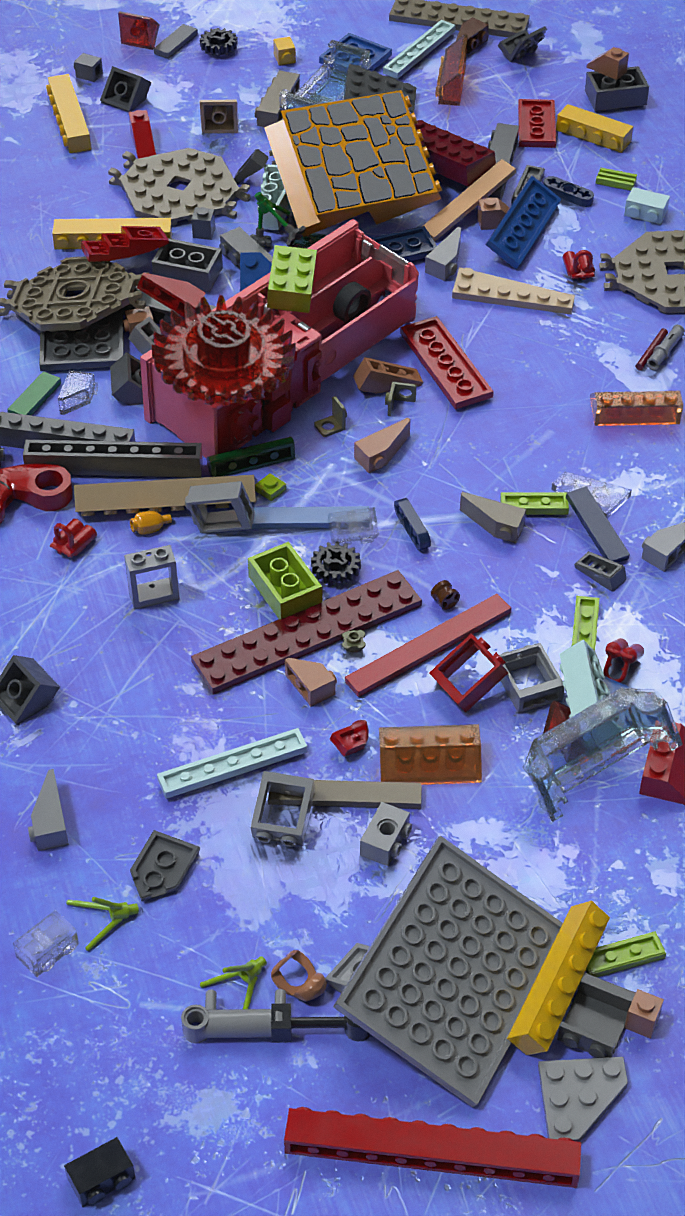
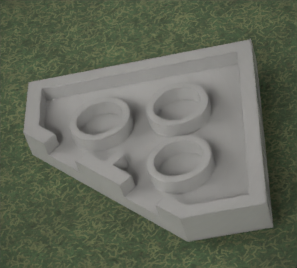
(579, 1093)

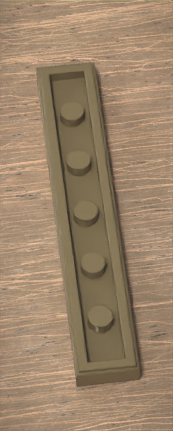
(357, 794)

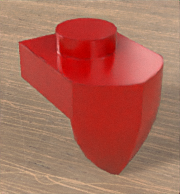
(351, 738)

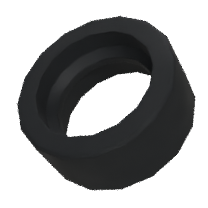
(343, 306)

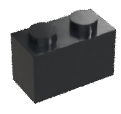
(100, 1172)

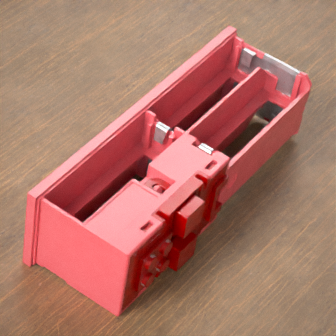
(320, 337)

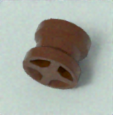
(445, 594)

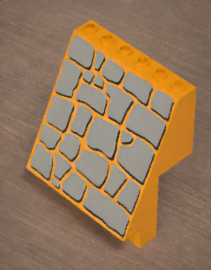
(352, 160)

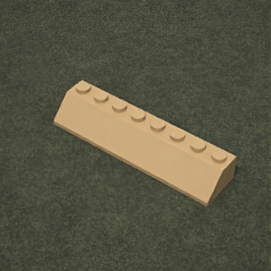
(148, 494)

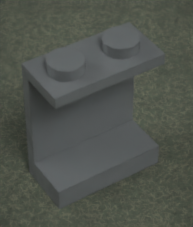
(596, 1017)

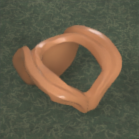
(311, 989)

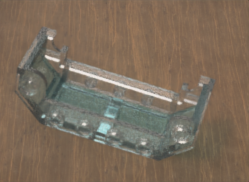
(329, 80)
(596, 741)

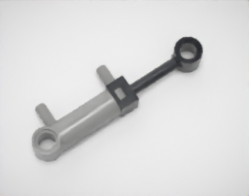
(257, 1022)

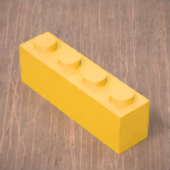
(594, 128)

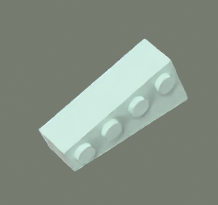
(275, 192)
(582, 677)

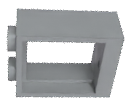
(236, 519)
(154, 591)
(535, 695)
(287, 785)

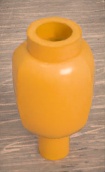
(149, 522)

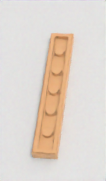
(469, 198)

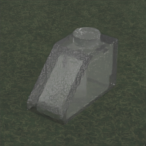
(76, 391)

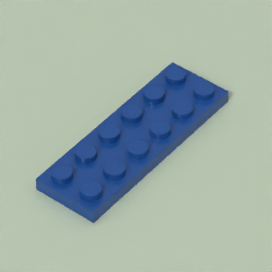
(523, 222)

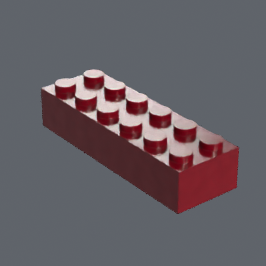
(454, 155)

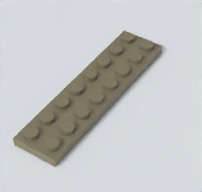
(430, 13)

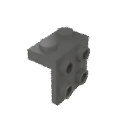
(521, 43)

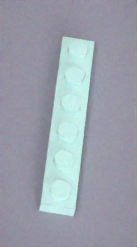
(419, 49)
(231, 763)

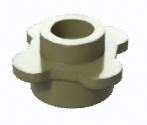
(353, 640)

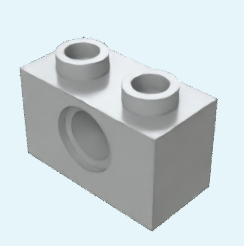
(383, 847)

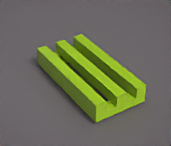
(616, 179)

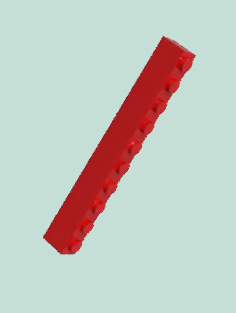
(433, 1147)

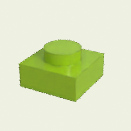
(270, 487)

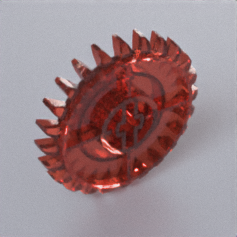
(223, 353)

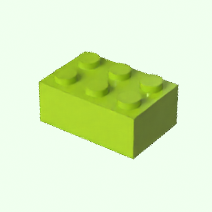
(291, 279)
(284, 580)

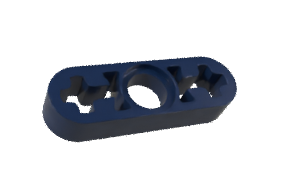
(578, 195)
(412, 523)

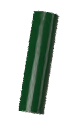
(251, 457)

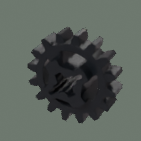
(218, 41)
(335, 563)

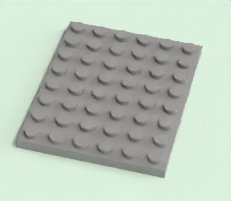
(451, 970)

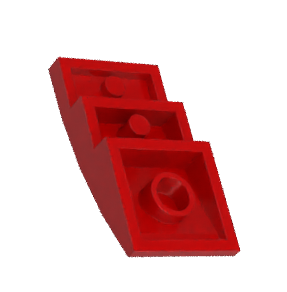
(130, 243)

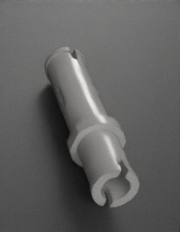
(662, 351)

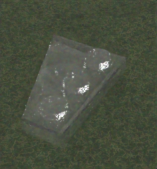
(607, 495)

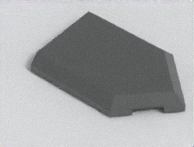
(162, 865)

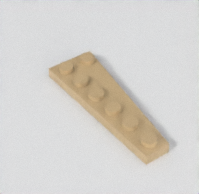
(497, 290)

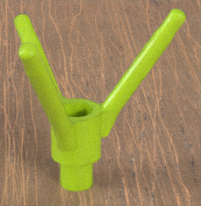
(117, 912)
(247, 973)

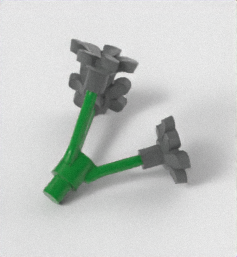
(267, 206)

